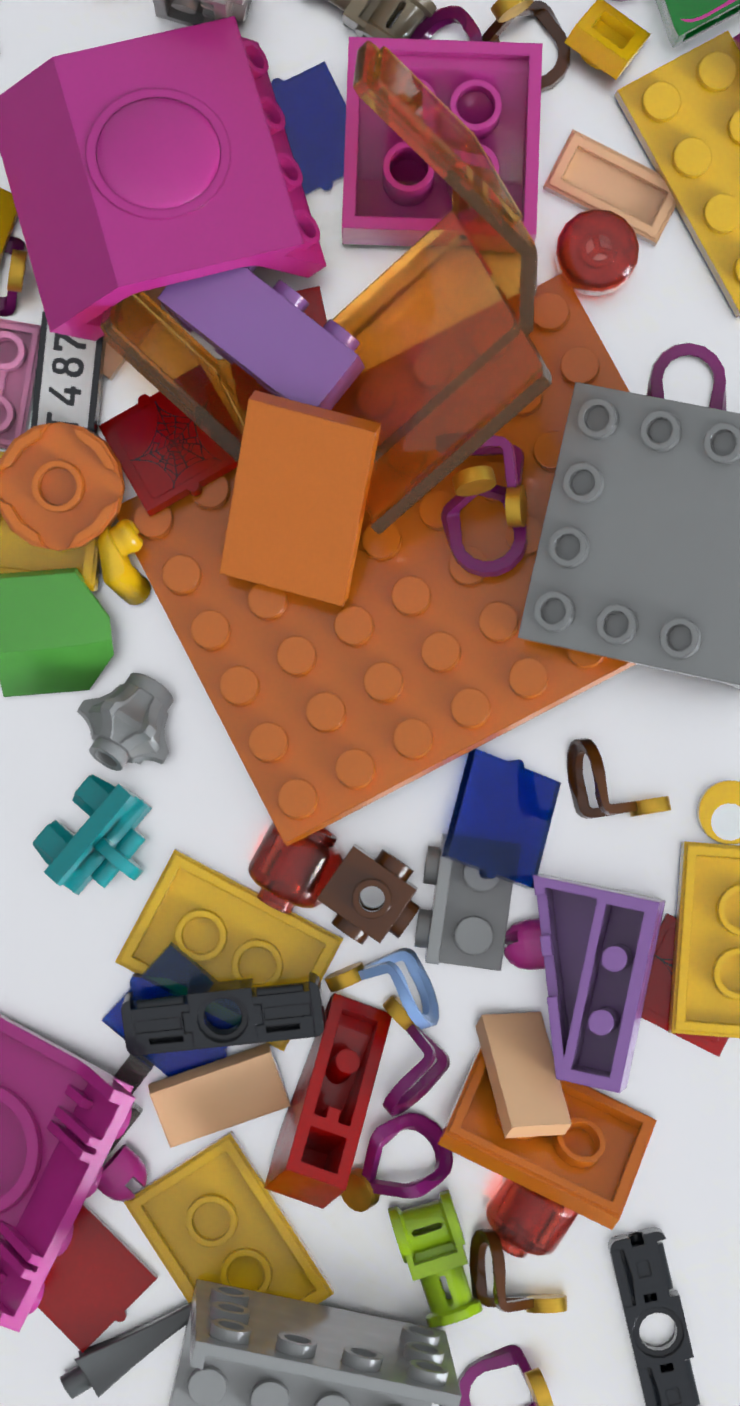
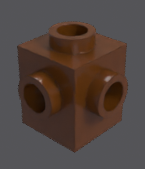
(344, 895)

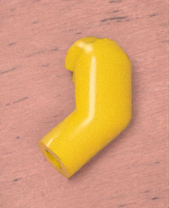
(116, 567)

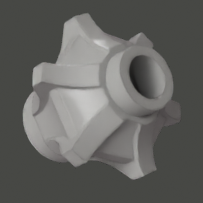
(129, 723)

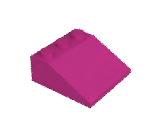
(490, 87)

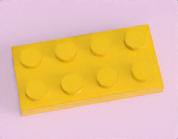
(691, 133)

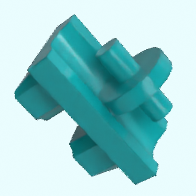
(101, 844)

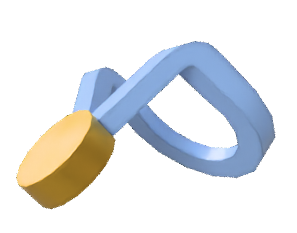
(356, 972)

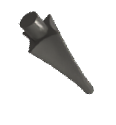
(110, 1360)

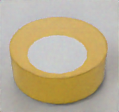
(720, 812)

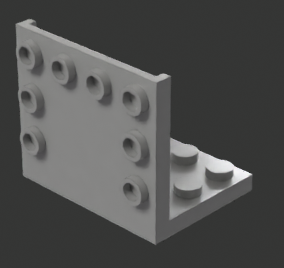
(642, 536)
(294, 1352)

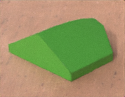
(51, 633)

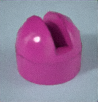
(524, 945)
(119, 1171)

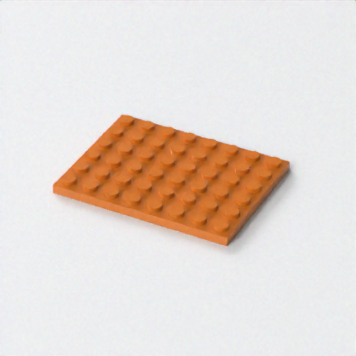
(420, 656)

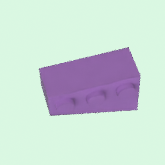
(267, 334)
(597, 976)

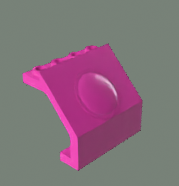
(152, 170)
(53, 1140)

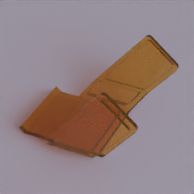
(435, 330)

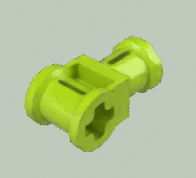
(436, 1253)

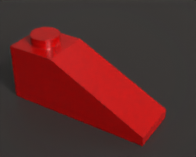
(329, 1104)

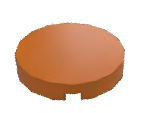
(85, 488)

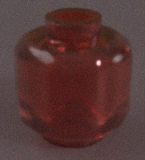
(579, 267)
(294, 872)
(527, 1220)

